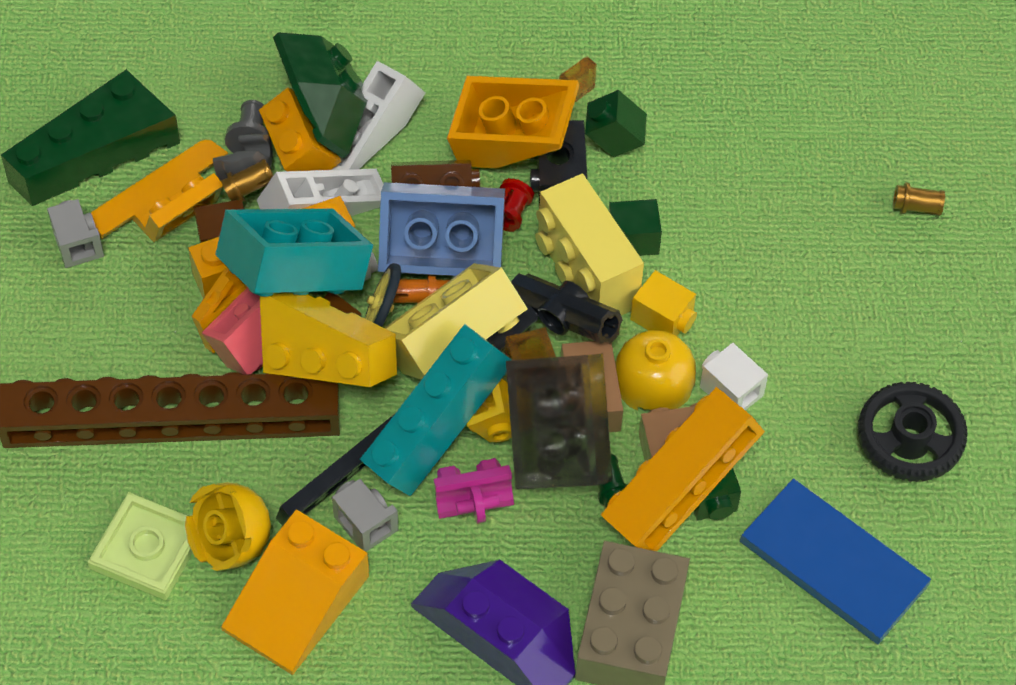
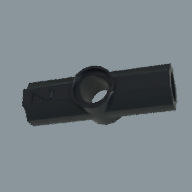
(568, 308)

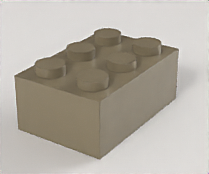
(631, 617)

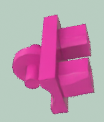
(473, 491)

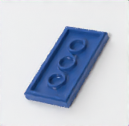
(835, 561)

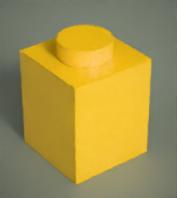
(663, 305)

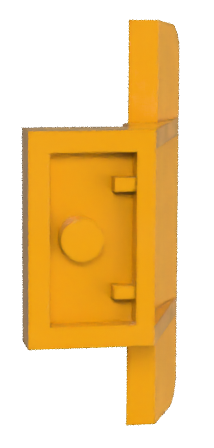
(166, 195)

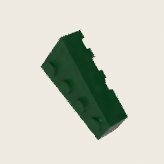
(89, 139)

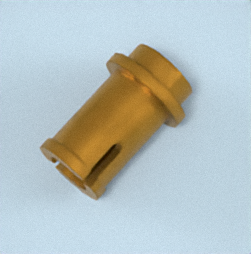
(247, 180)
(918, 199)

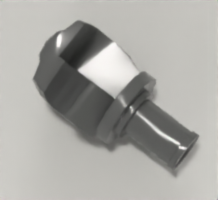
(246, 140)

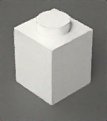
(734, 375)

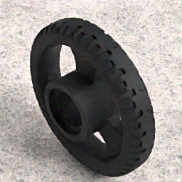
(911, 446)

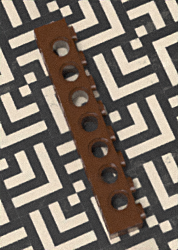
(152, 423)

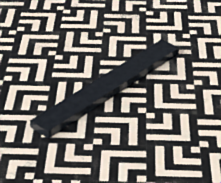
(350, 462)

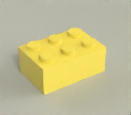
(588, 244)
(475, 297)

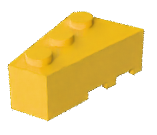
(322, 343)

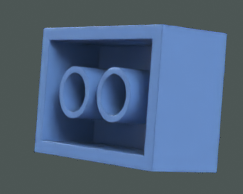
(440, 227)

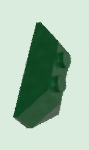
(324, 87)

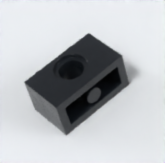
(570, 157)

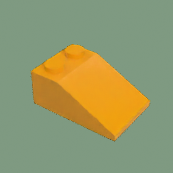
(510, 119)
(296, 591)

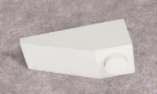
(389, 106)
(299, 189)

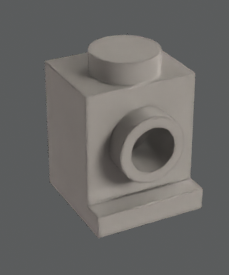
(75, 233)
(364, 514)

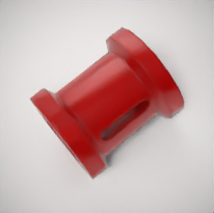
(515, 202)

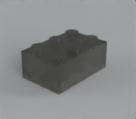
(559, 421)

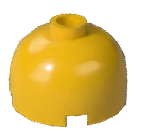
(655, 371)
(227, 525)

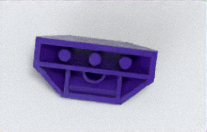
(502, 622)

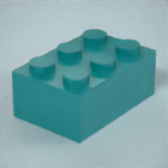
(293, 250)

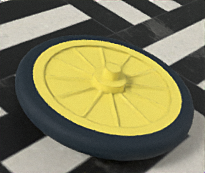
(381, 302)

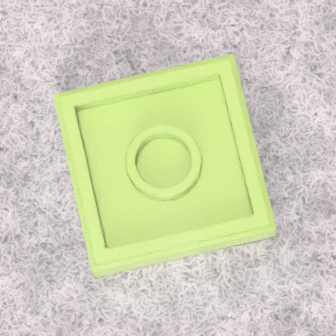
(143, 547)

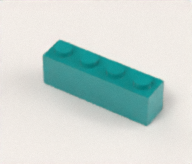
(436, 411)

